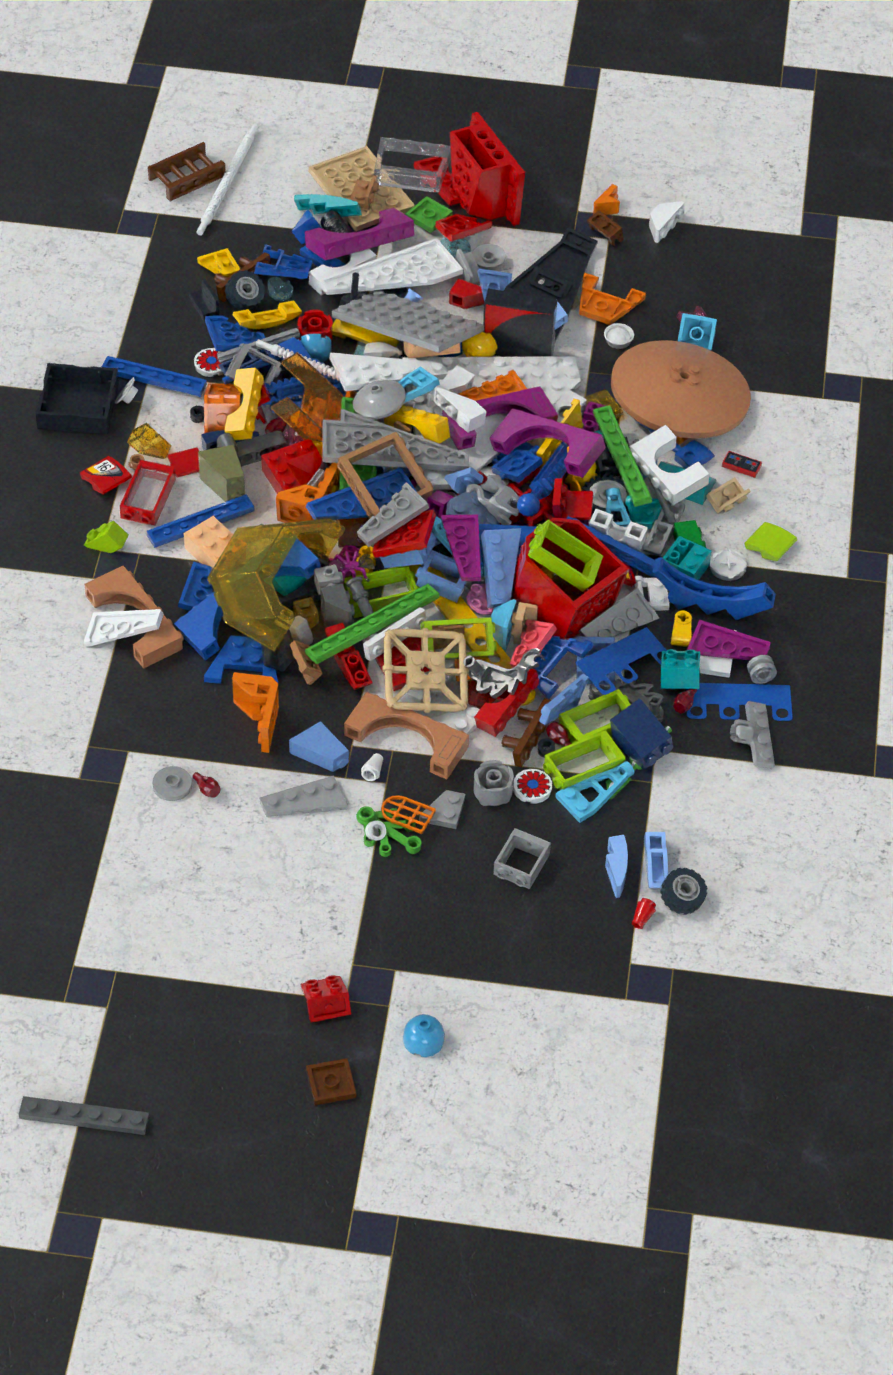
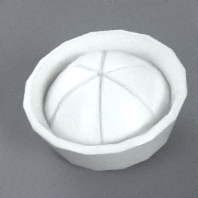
(618, 335)

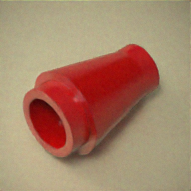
(644, 911)

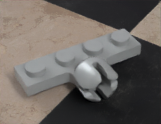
(755, 733)

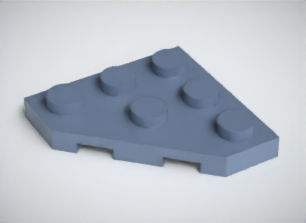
(469, 505)

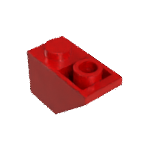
(466, 295)

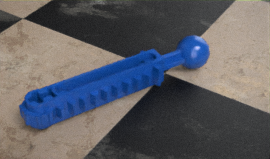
(289, 389)
(544, 482)

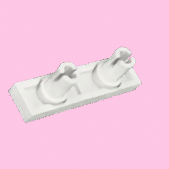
(375, 643)

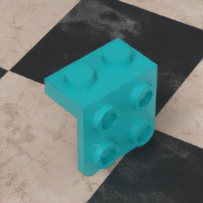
(644, 514)

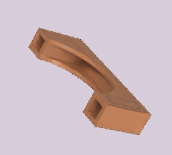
(122, 588)
(445, 741)

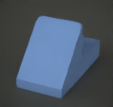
(463, 478)

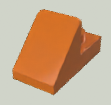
(608, 202)

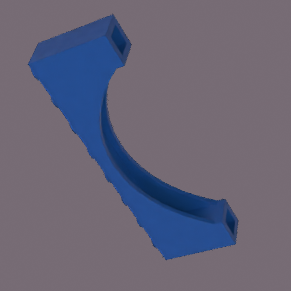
(202, 622)

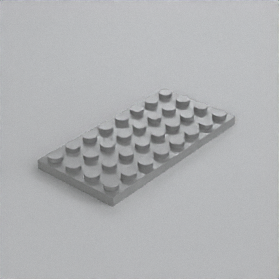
(408, 321)

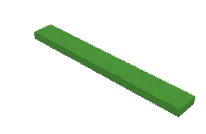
(622, 456)
(371, 624)

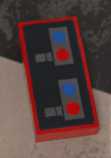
(741, 464)

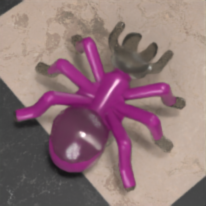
(347, 567)

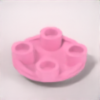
(477, 599)

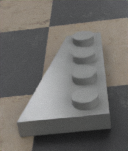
(400, 510)
(316, 795)

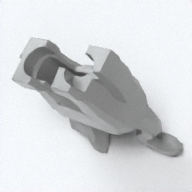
(504, 501)

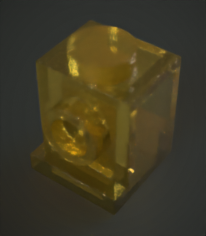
(310, 613)

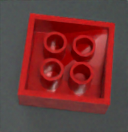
(291, 465)

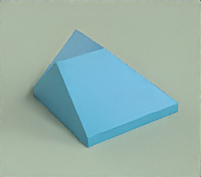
(697, 330)
(502, 618)

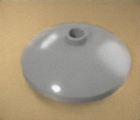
(379, 399)

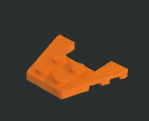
(604, 306)

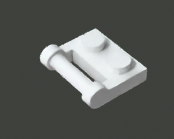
(656, 592)

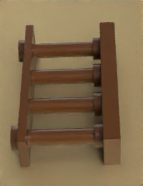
(191, 182)

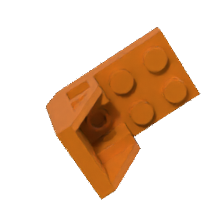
(219, 402)
(293, 501)
(260, 701)

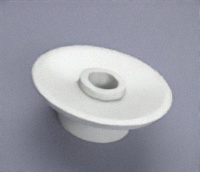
(127, 393)

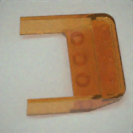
(319, 400)

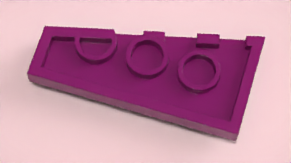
(463, 539)
(726, 643)

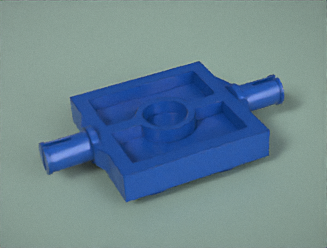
(518, 464)

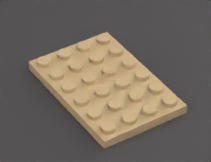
(339, 177)

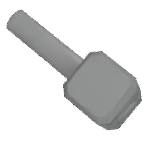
(301, 631)

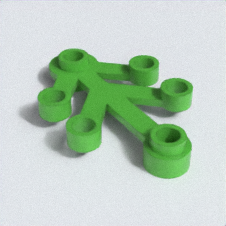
(367, 814)

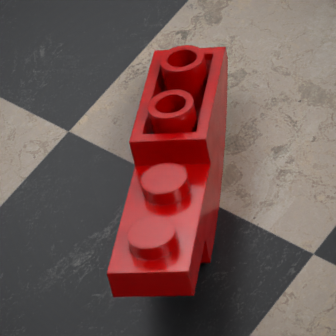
(350, 662)

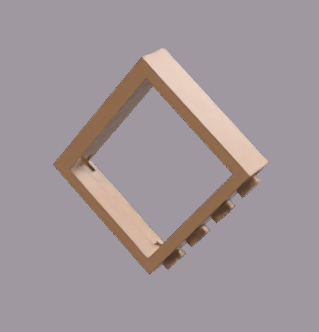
(357, 485)

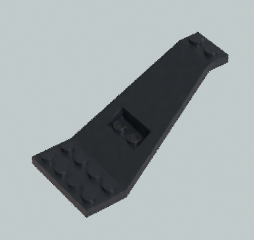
(559, 267)

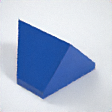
(306, 223)

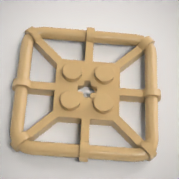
(417, 679)

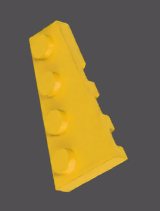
(571, 417)

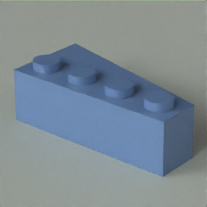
(499, 563)

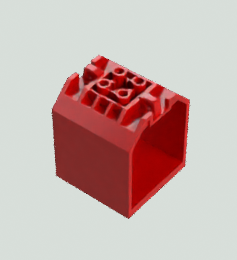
(555, 606)

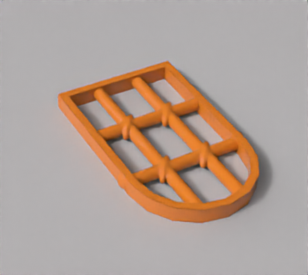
(411, 819)

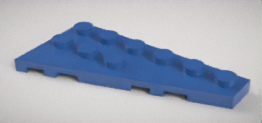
(345, 504)

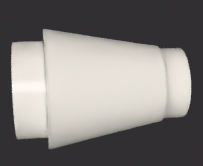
(372, 768)

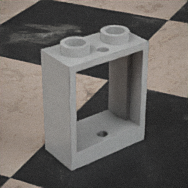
(240, 355)
(529, 844)

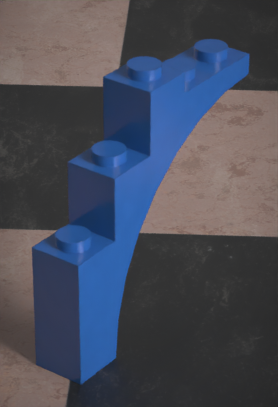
(712, 598)

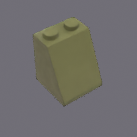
(222, 472)

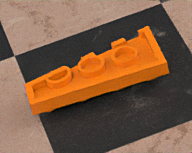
(500, 386)

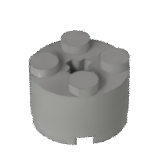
(493, 783)

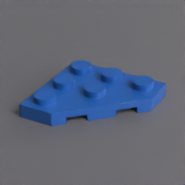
(229, 335)

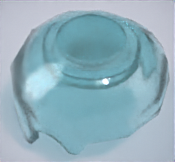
(278, 289)

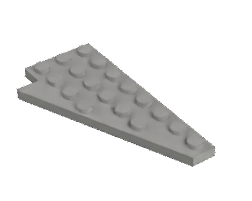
(357, 431)

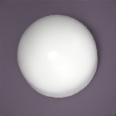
(372, 828)

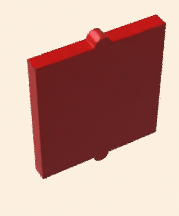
(185, 462)

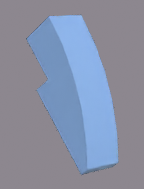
(655, 858)
(617, 863)

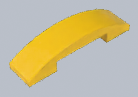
(271, 318)
(344, 329)

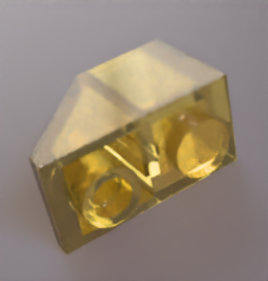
(149, 442)

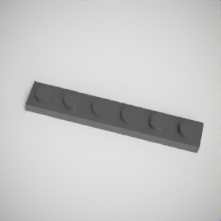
(84, 1115)

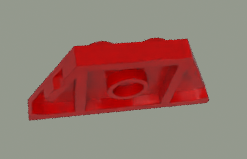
(460, 226)

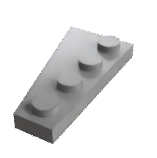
(621, 617)

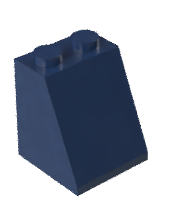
(640, 735)

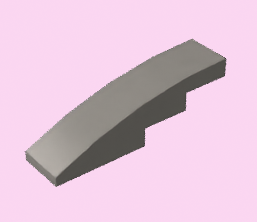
(662, 530)

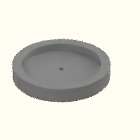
(172, 783)

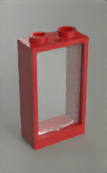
(147, 492)

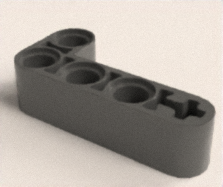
(250, 450)

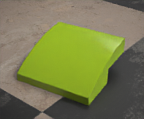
(770, 541)

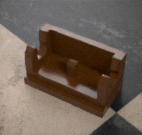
(606, 227)

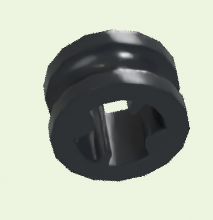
(199, 410)
(546, 742)

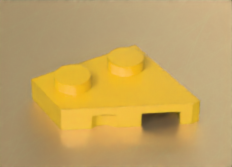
(219, 262)

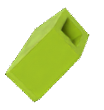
(107, 538)

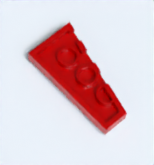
(433, 164)

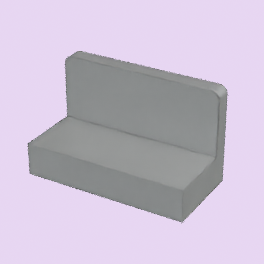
(469, 266)

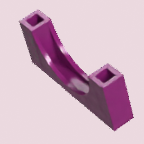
(329, 245)
(529, 400)
(521, 427)

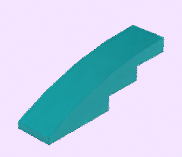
(326, 203)

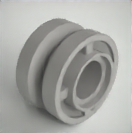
(761, 669)

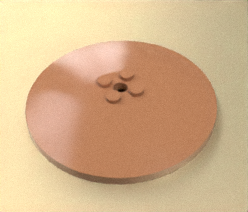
(701, 406)

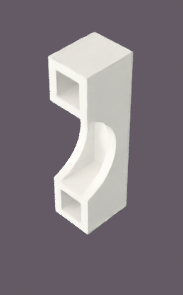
(323, 271)

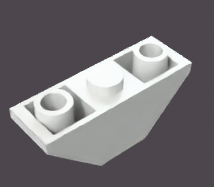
(664, 218)

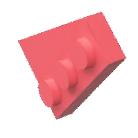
(535, 636)

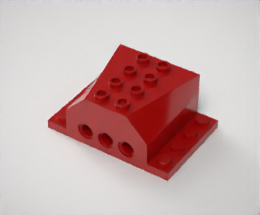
(485, 173)

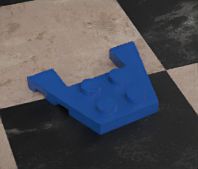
(286, 266)
(553, 653)
(238, 654)

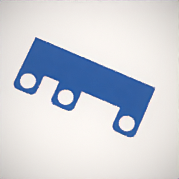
(618, 656)
(739, 694)

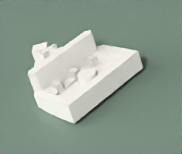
(381, 349)

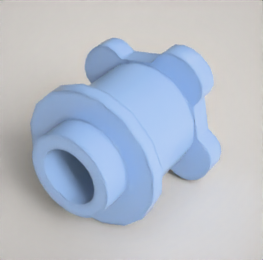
(413, 296)

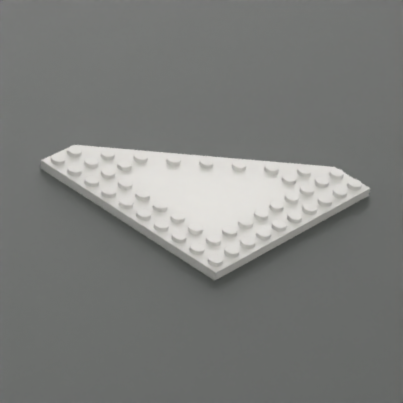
(552, 373)

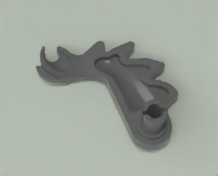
(499, 679)
(634, 692)

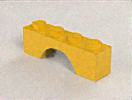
(241, 422)
(430, 425)

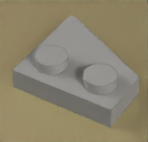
(448, 809)

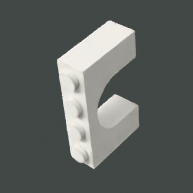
(672, 485)

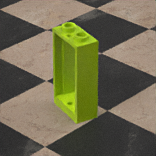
(572, 545)
(382, 578)
(489, 630)
(569, 717)
(577, 749)

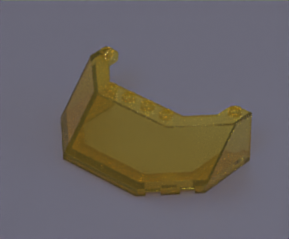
(249, 565)

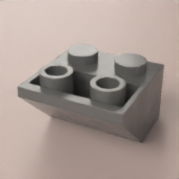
(336, 606)

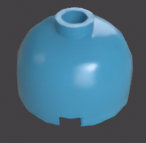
(317, 347)
(423, 1035)

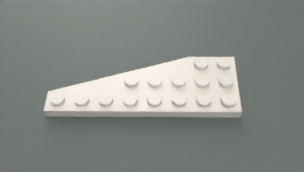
(414, 266)

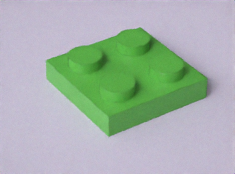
(427, 213)

